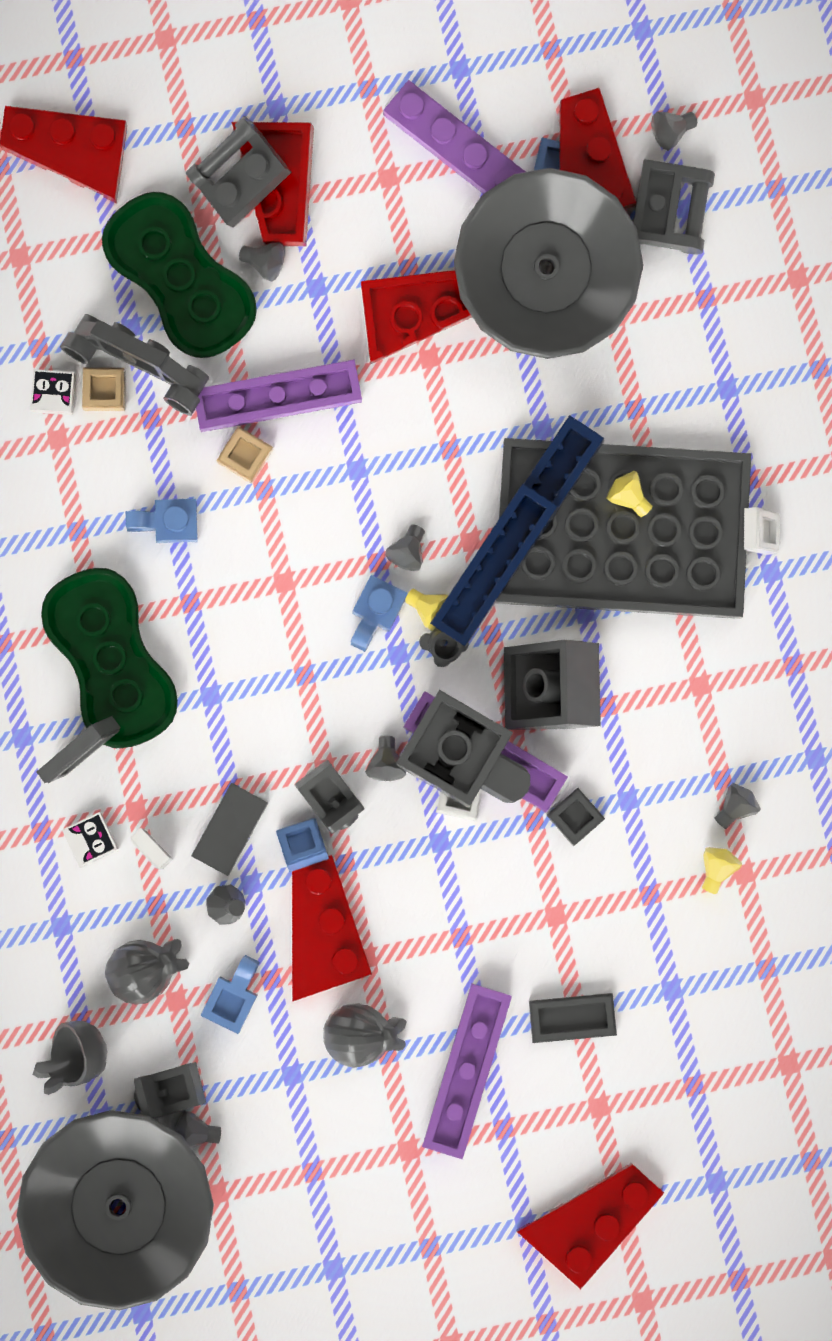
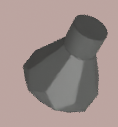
(670, 128)
(266, 259)
(407, 551)
(383, 764)
(738, 804)
(225, 904)
(196, 1131)

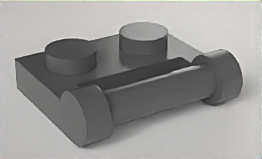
(247, 180)
(659, 202)

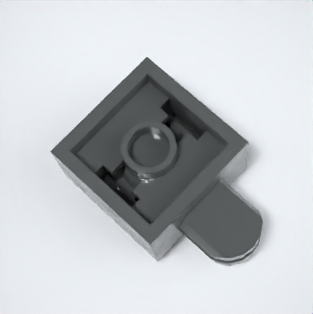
(462, 753)

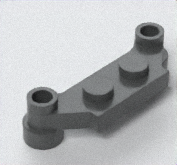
(147, 357)

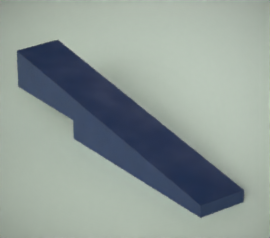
(517, 530)

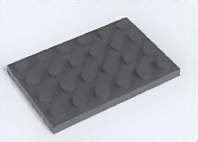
(608, 558)

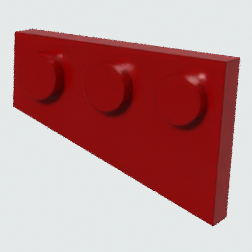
(71, 145)
(590, 145)
(285, 210)
(409, 310)
(323, 932)
(592, 1225)

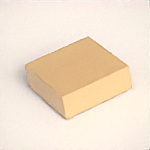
(103, 389)
(244, 454)

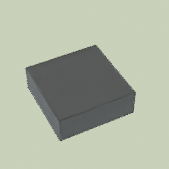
(575, 817)

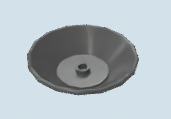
(556, 220)
(106, 1255)

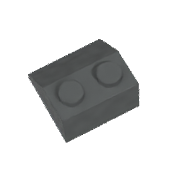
(552, 685)

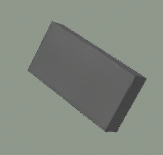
(78, 750)
(229, 829)
(572, 1018)

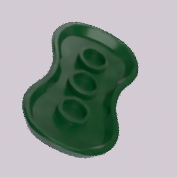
(197, 298)
(97, 629)

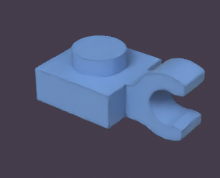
(173, 521)
(377, 607)
(231, 1000)

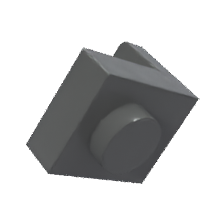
(330, 797)
(169, 1091)

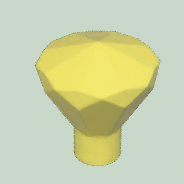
(628, 493)
(426, 605)
(719, 866)

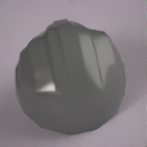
(143, 969)
(361, 1035)
(76, 1056)

